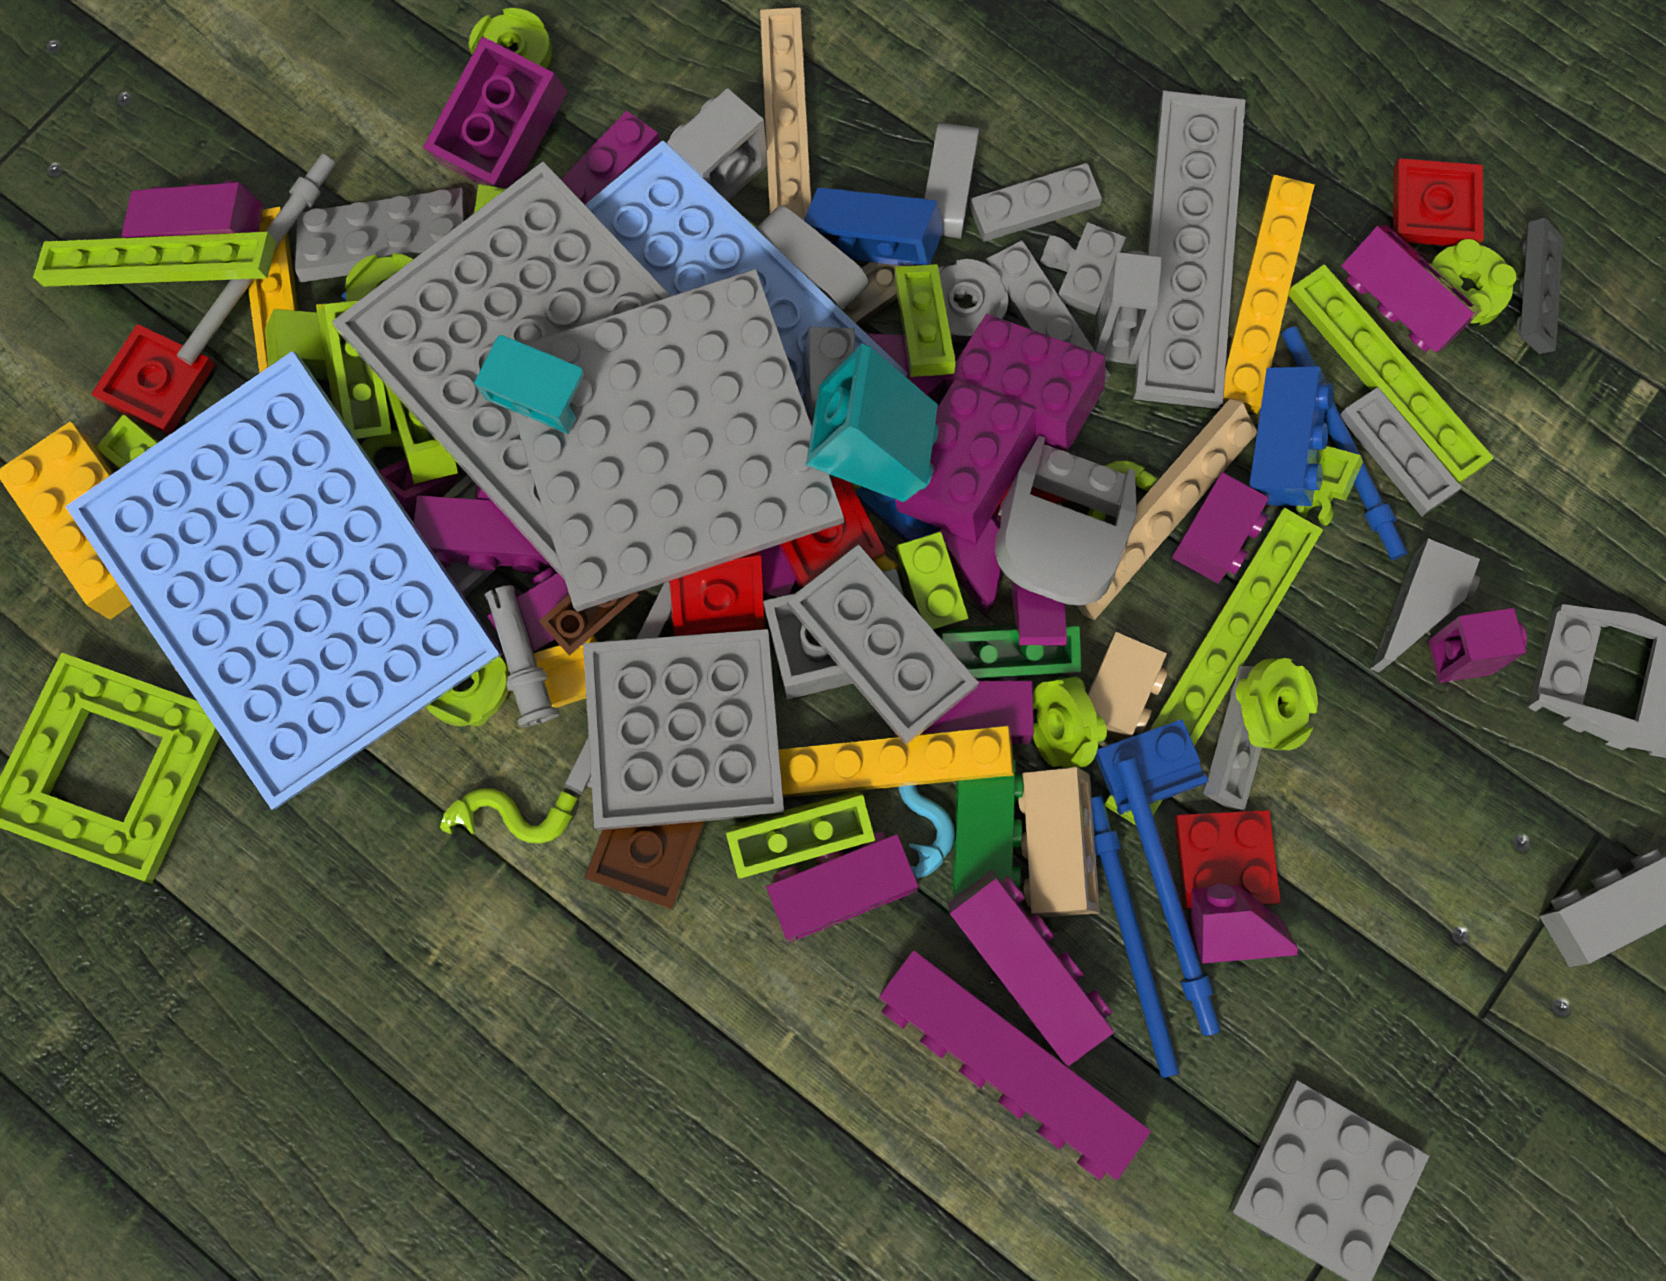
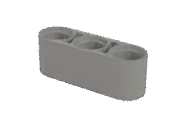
(952, 174)
(814, 256)

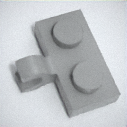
(1085, 267)

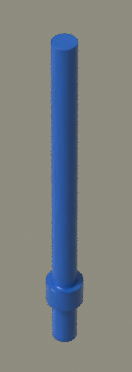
(1378, 515)
(1107, 846)
(1195, 983)

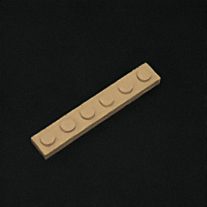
(785, 110)
(1179, 492)

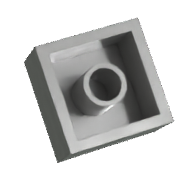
(723, 143)

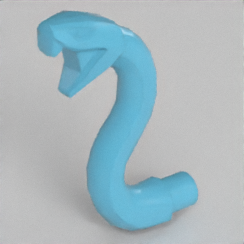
(931, 855)

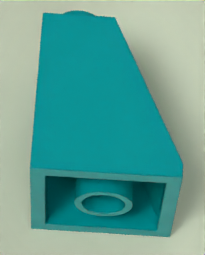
(873, 427)

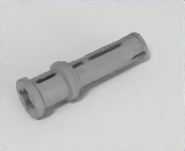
(525, 677)

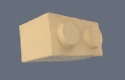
(1124, 684)

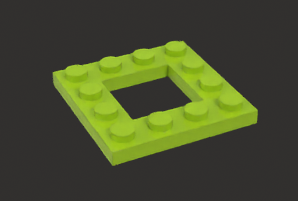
(44, 745)

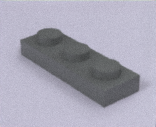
(1541, 286)

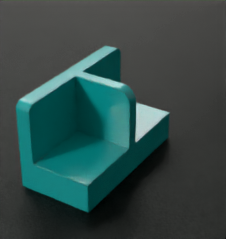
(530, 383)

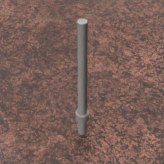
(303, 194)

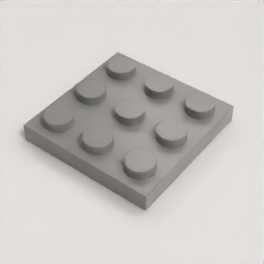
(1329, 1184)

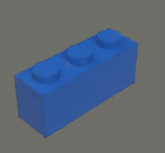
(877, 226)
(1291, 435)

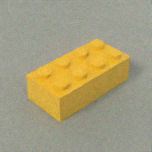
(42, 485)

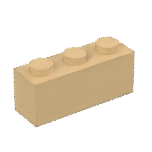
(1059, 843)

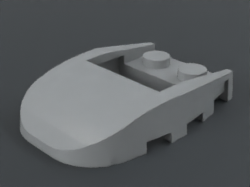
(1056, 547)
(1566, 669)

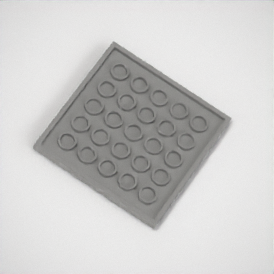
(678, 444)

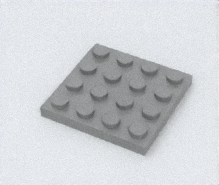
(682, 729)

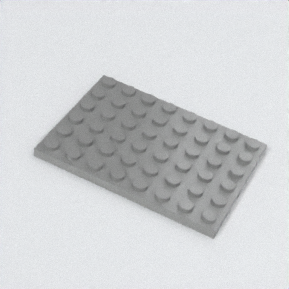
(512, 269)

